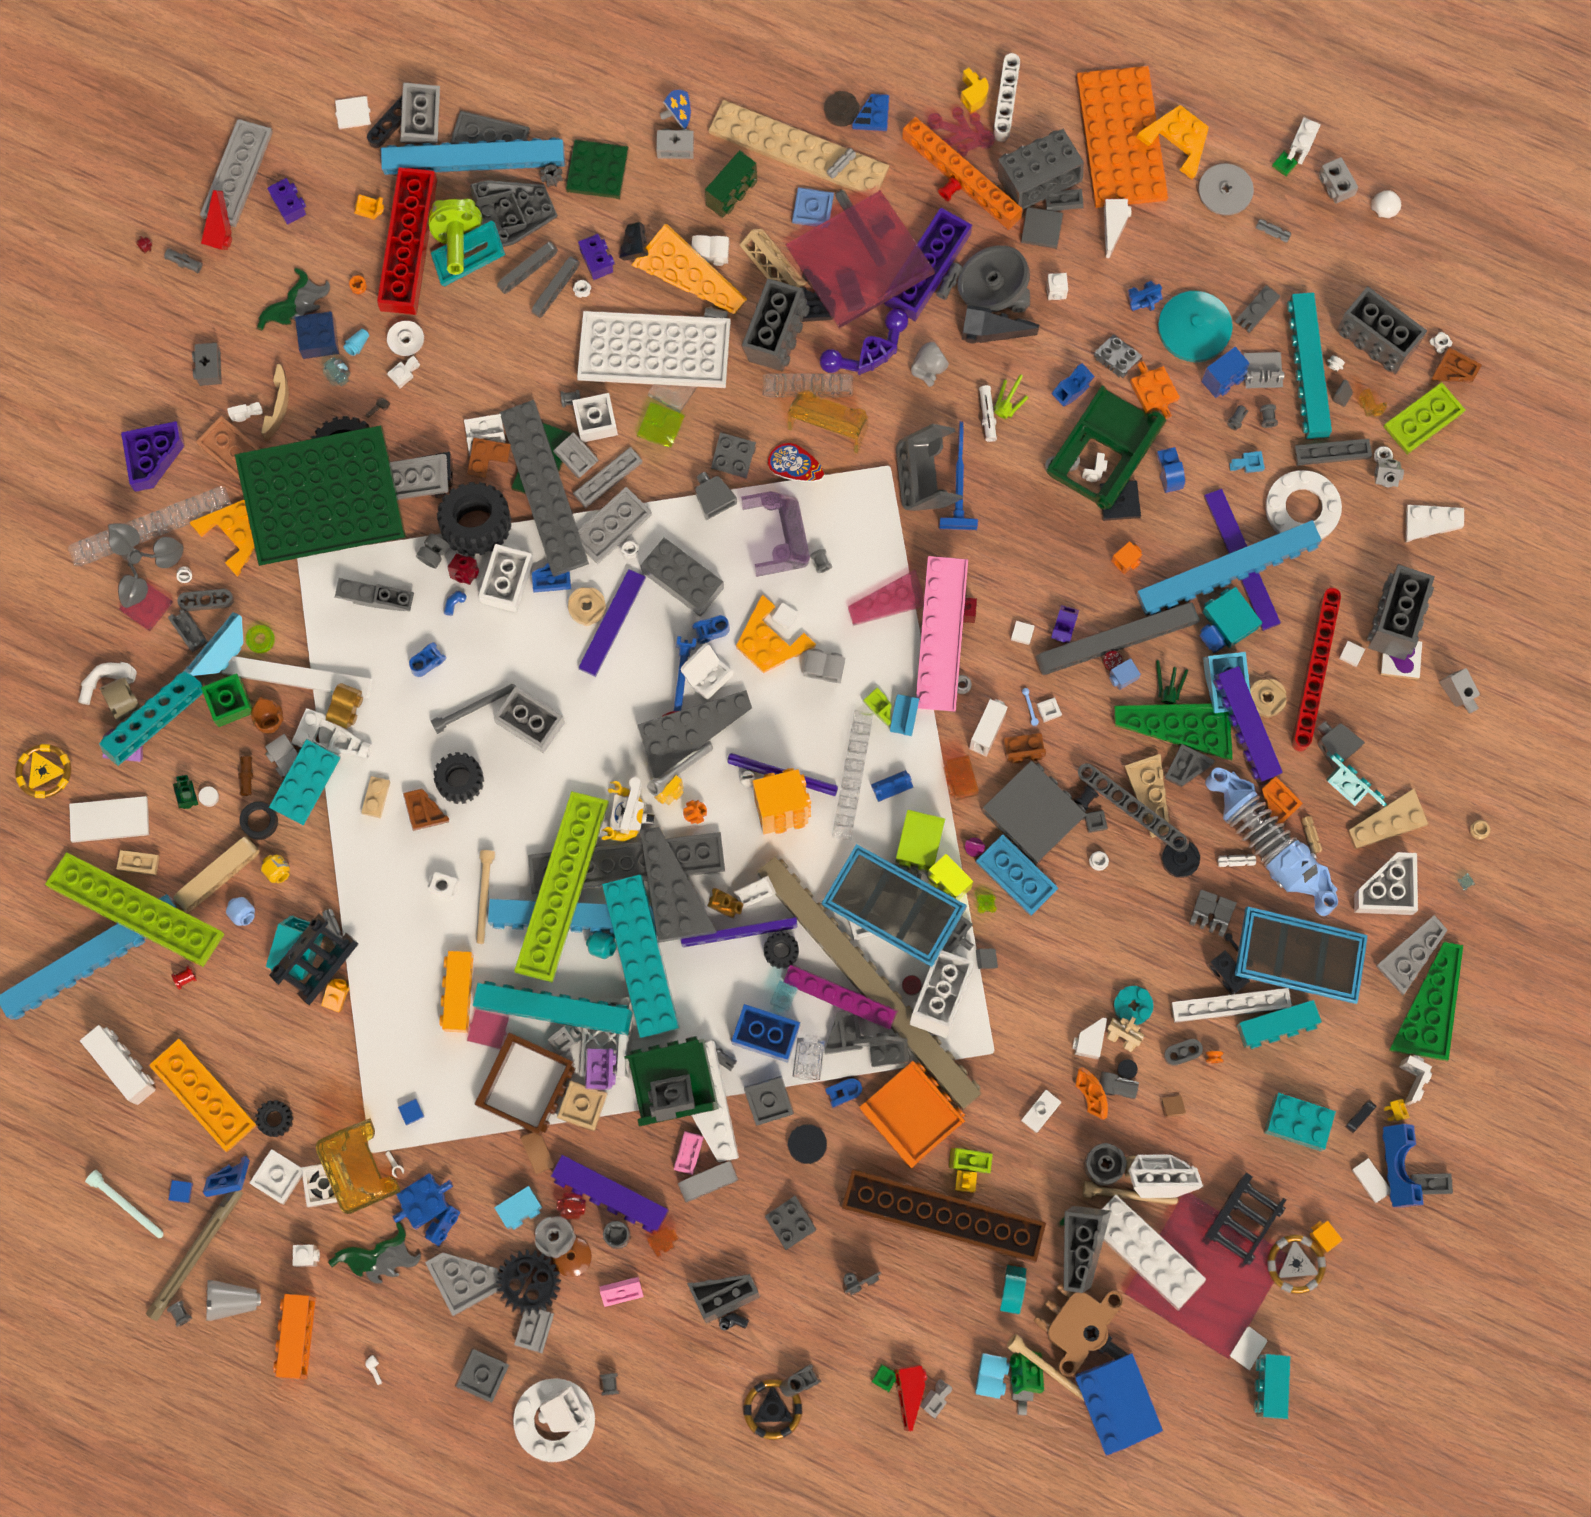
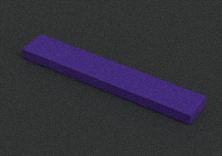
(612, 623)
(740, 932)

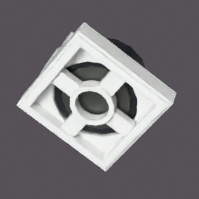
(317, 1186)

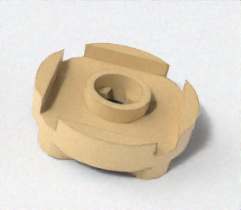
(586, 616)
(1277, 693)

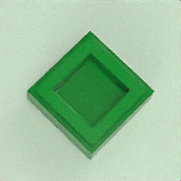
(1284, 164)
(884, 1378)

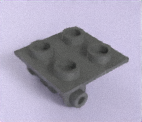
(1118, 355)
(733, 455)
(790, 1222)
(854, 1286)

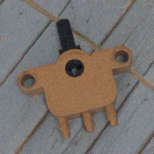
(1070, 1326)

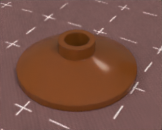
(579, 1264)

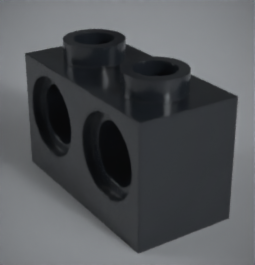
(1224, 969)

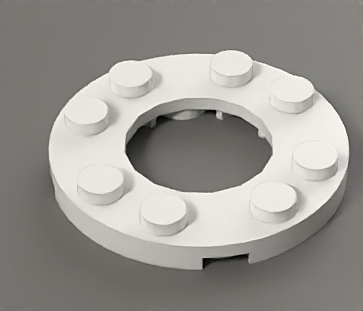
(1302, 480)
(525, 1425)

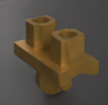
(724, 903)

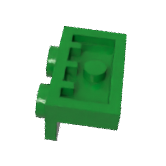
(1026, 1374)

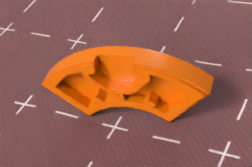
(1093, 1093)

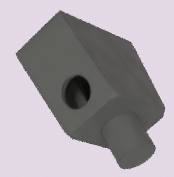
(713, 495)
(1338, 740)

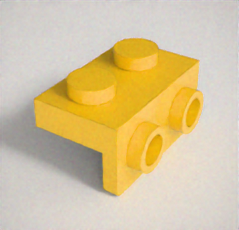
(671, 791)

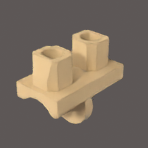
(1126, 1030)

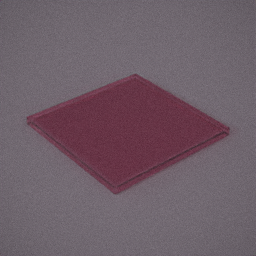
(860, 259)
(1229, 1296)

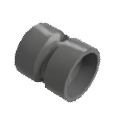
(429, 556)
(616, 1235)

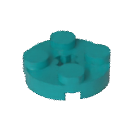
(1141, 997)

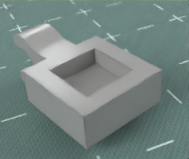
(1022, 1398)
(935, 1400)

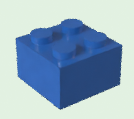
(1225, 372)

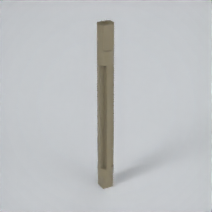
(193, 1254)

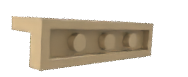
(773, 256)

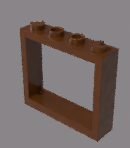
(497, 1069)

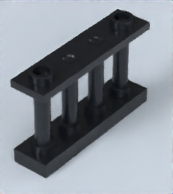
(321, 975)
(1224, 1218)

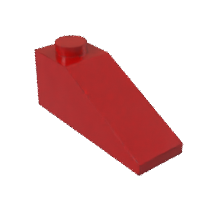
(217, 226)
(910, 1389)

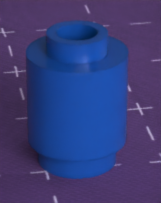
(1212, 638)

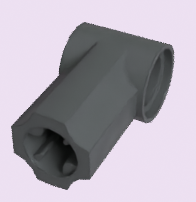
(1114, 1085)

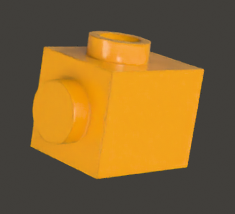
(1325, 1236)

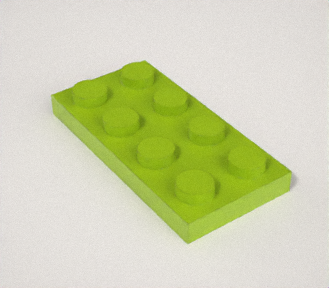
(1424, 418)

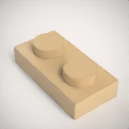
(375, 797)
(138, 862)

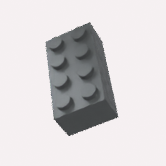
(682, 576)

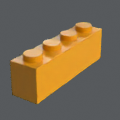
(457, 991)

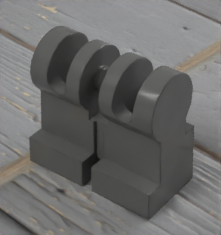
(1206, 905)

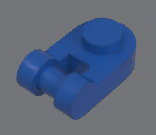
(851, 1089)

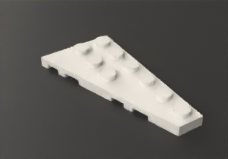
(717, 1124)

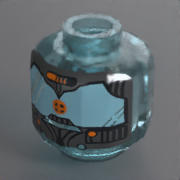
(336, 372)

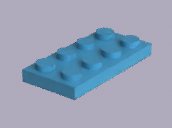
(1016, 875)

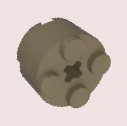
(120, 699)

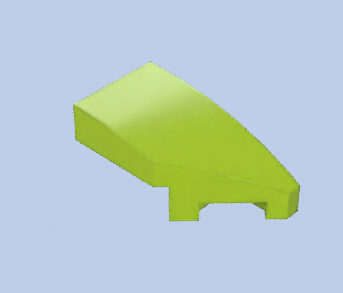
(879, 705)

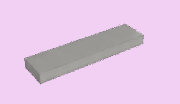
(607, 477)

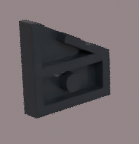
(634, 242)
(817, 310)

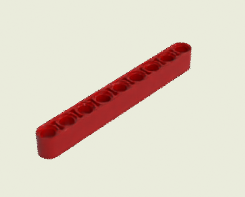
(1313, 677)

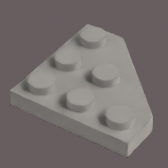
(462, 1281)

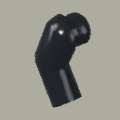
(731, 1320)

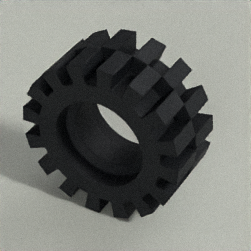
(777, 961)
(263, 1113)

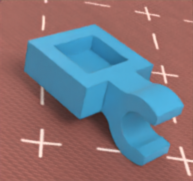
(1250, 462)

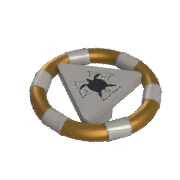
(1296, 1264)

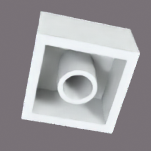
(595, 417)

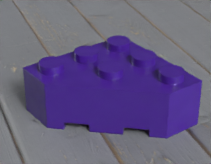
(151, 453)

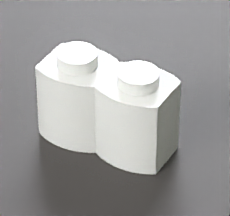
(712, 249)

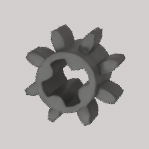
(556, 175)

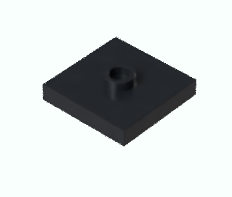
(1126, 505)

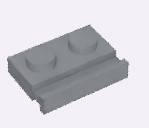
(575, 455)
(534, 1330)

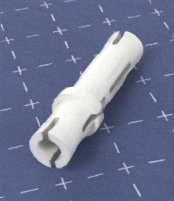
(990, 433)

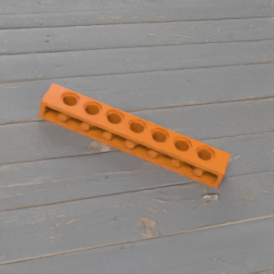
(955, 166)

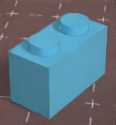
(518, 1208)

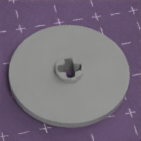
(1232, 178)

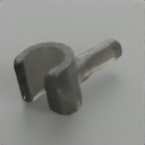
(381, 403)

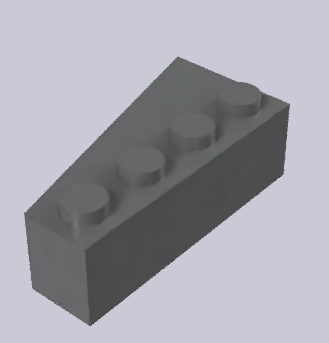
(1082, 1245)

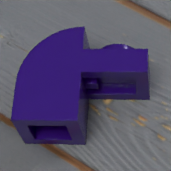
(1065, 624)

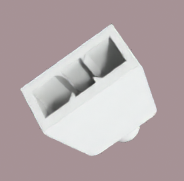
(563, 1412)

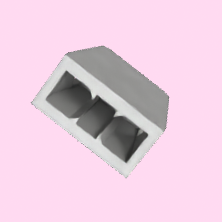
(1461, 689)

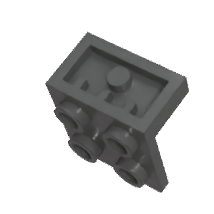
(885, 1049)

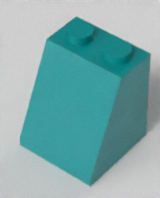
(286, 935)

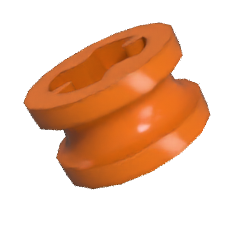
(361, 280)
(1214, 1057)

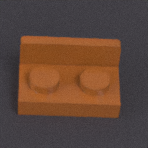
(1024, 747)

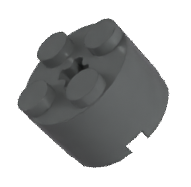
(1099, 1174)

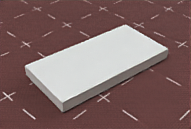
(109, 819)

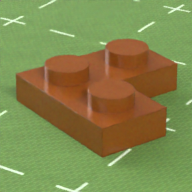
(482, 452)

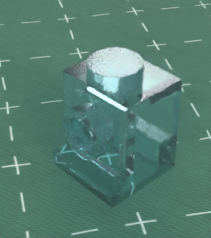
(786, 990)

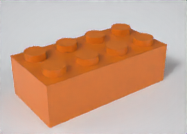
(295, 1336)

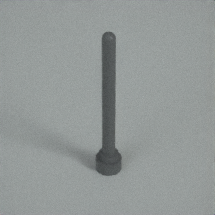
(440, 724)

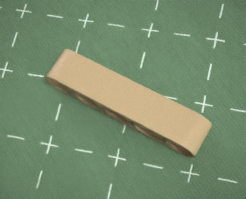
(216, 874)

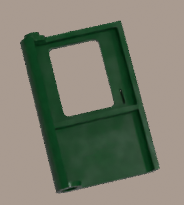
(1118, 428)

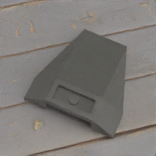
(514, 208)

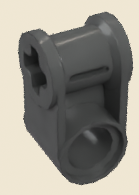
(802, 1379)

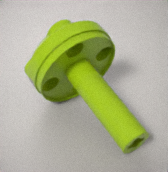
(449, 223)

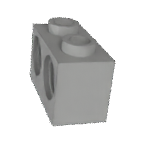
(1342, 179)

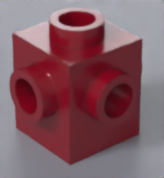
(463, 569)

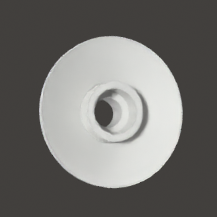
(402, 331)

